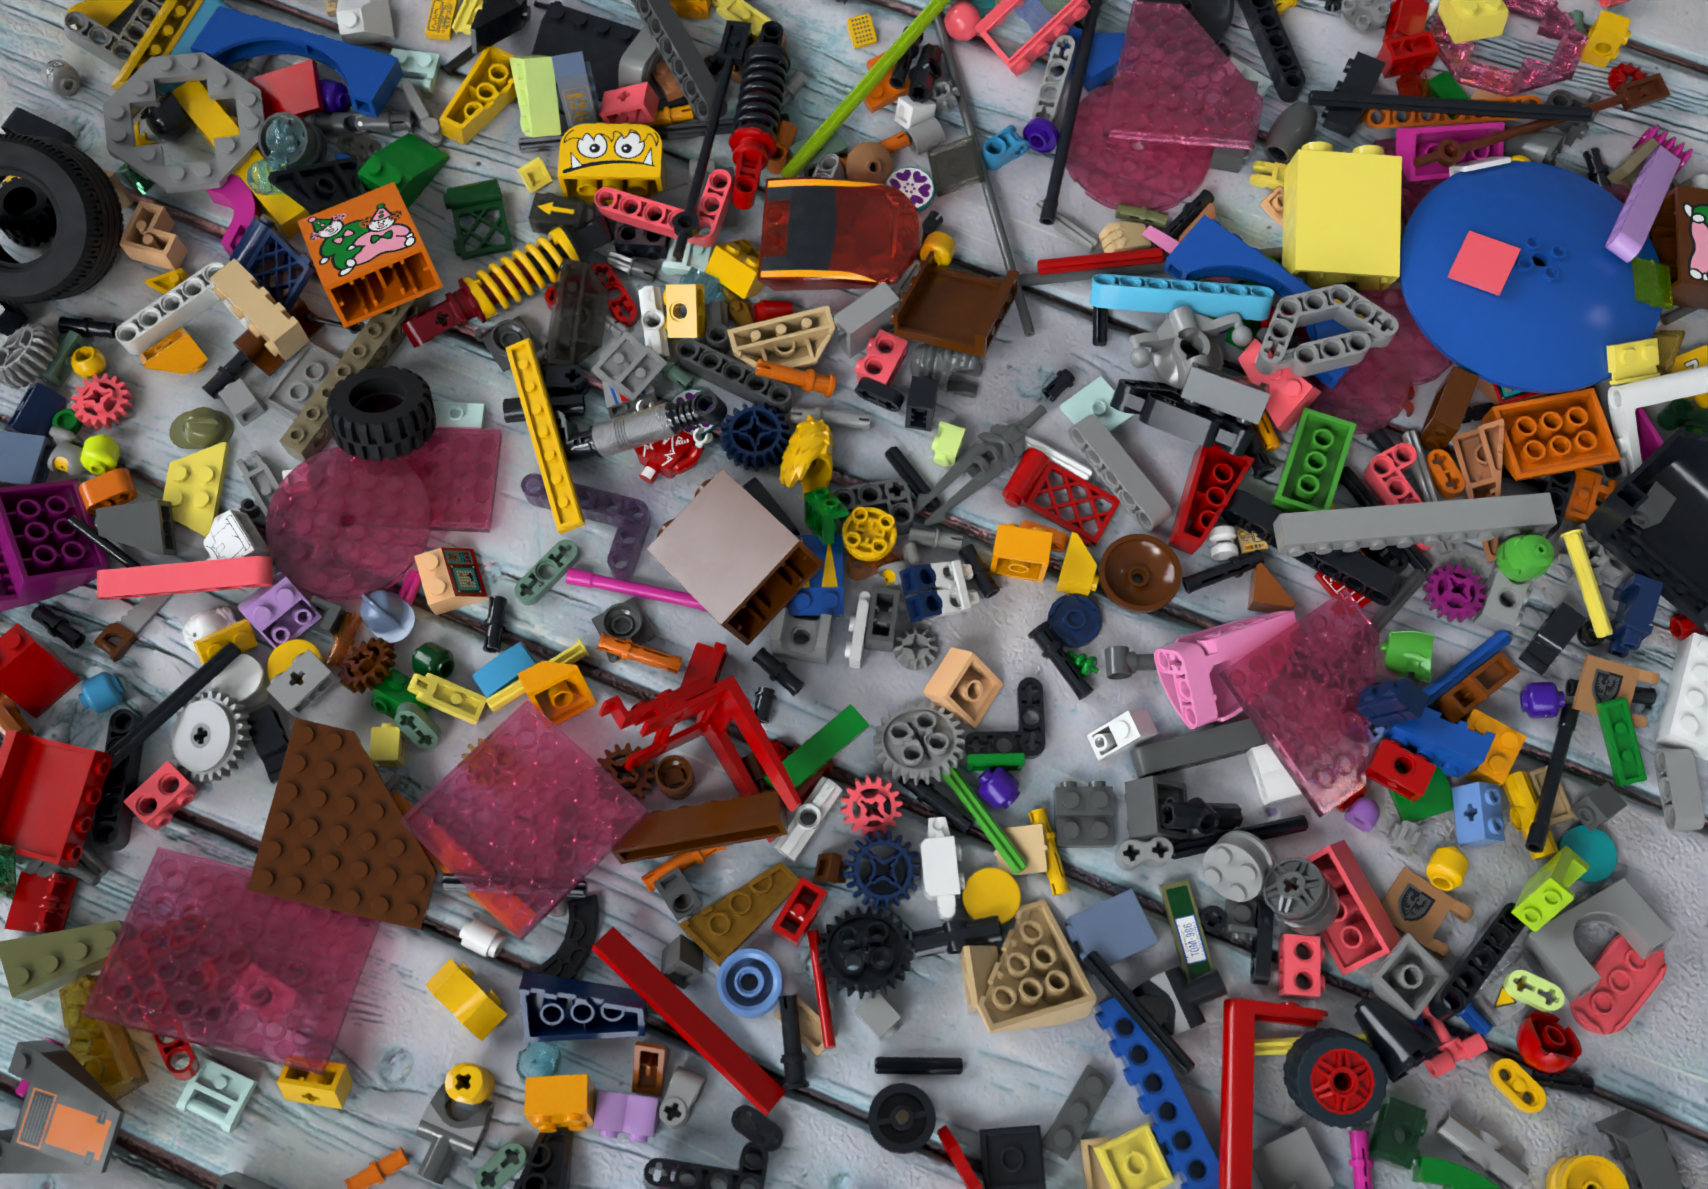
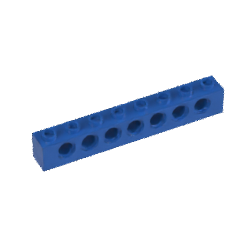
(1168, 1092)

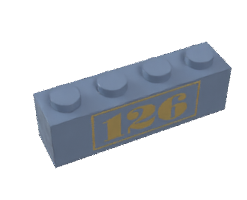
(576, 89)

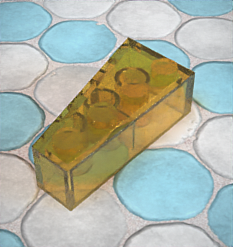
(98, 1045)

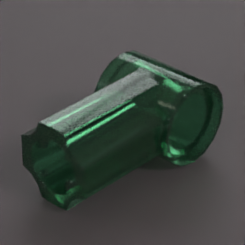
(1682, 413)

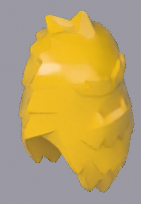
(808, 456)

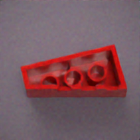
(1205, 494)

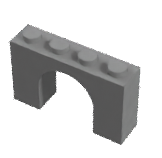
(1614, 906)

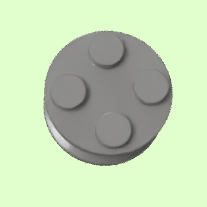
(1237, 865)

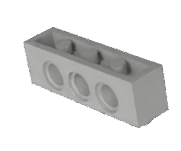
(1496, 615)

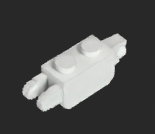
(940, 868)

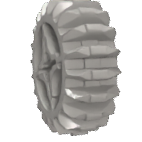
(26, 354)

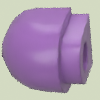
(1363, 814)

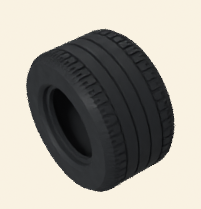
(86, 219)

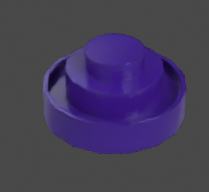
(1041, 135)

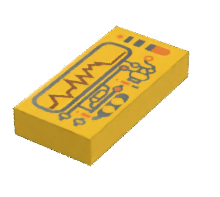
(441, 19)

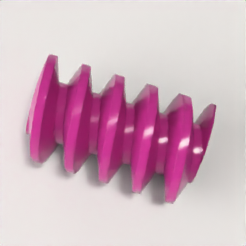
(1667, 144)

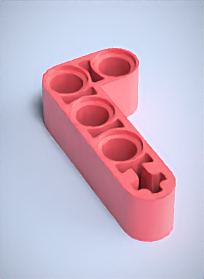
(1393, 478)

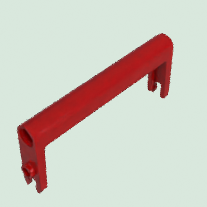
(1238, 1079)

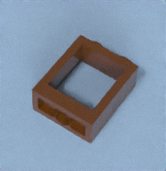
(1448, 409)

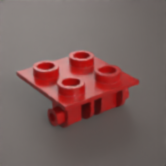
(41, 903)

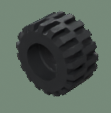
(31, 227)

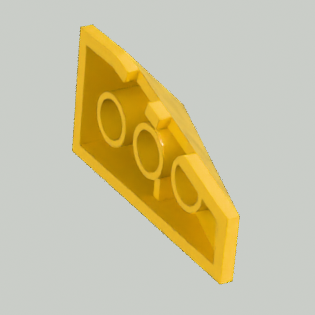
(101, 10)

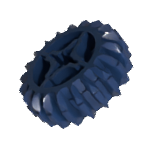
(733, 434)
(899, 888)

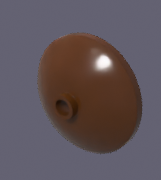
(1141, 557)

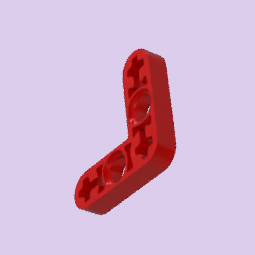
(613, 305)

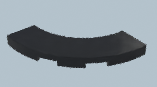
(578, 939)

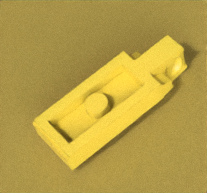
(743, 12)

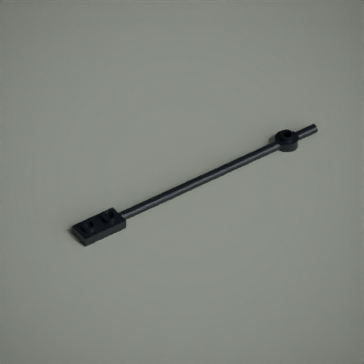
(730, 53)

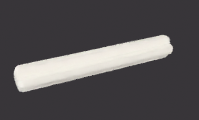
(1057, 457)

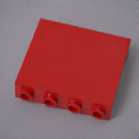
(48, 796)

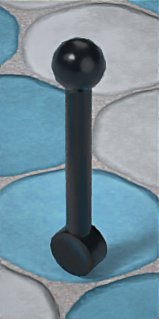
(309, 317)

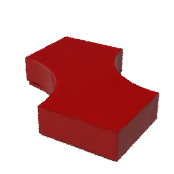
(958, 1159)

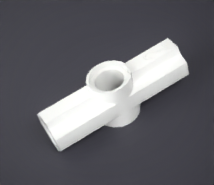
(653, 312)
(799, 834)

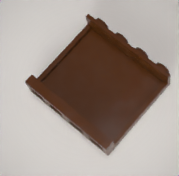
(954, 308)

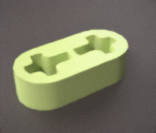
(1536, 985)

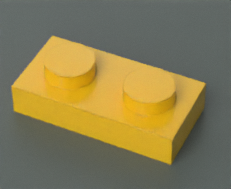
(238, 633)

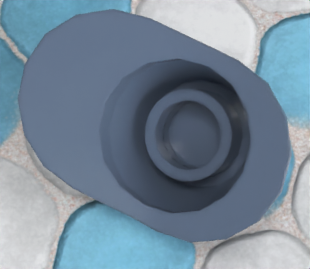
(387, 615)

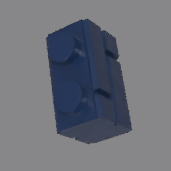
(1392, 702)

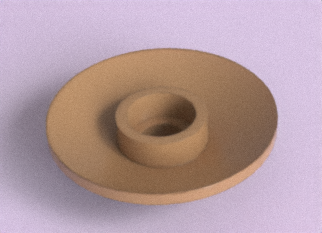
(860, 159)

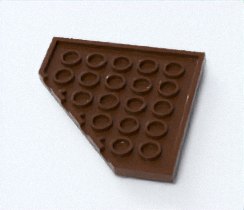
(339, 835)

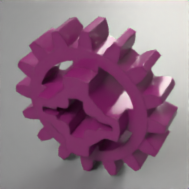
(1452, 604)

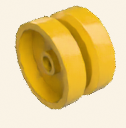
(1585, 1173)

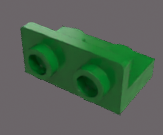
(820, 512)

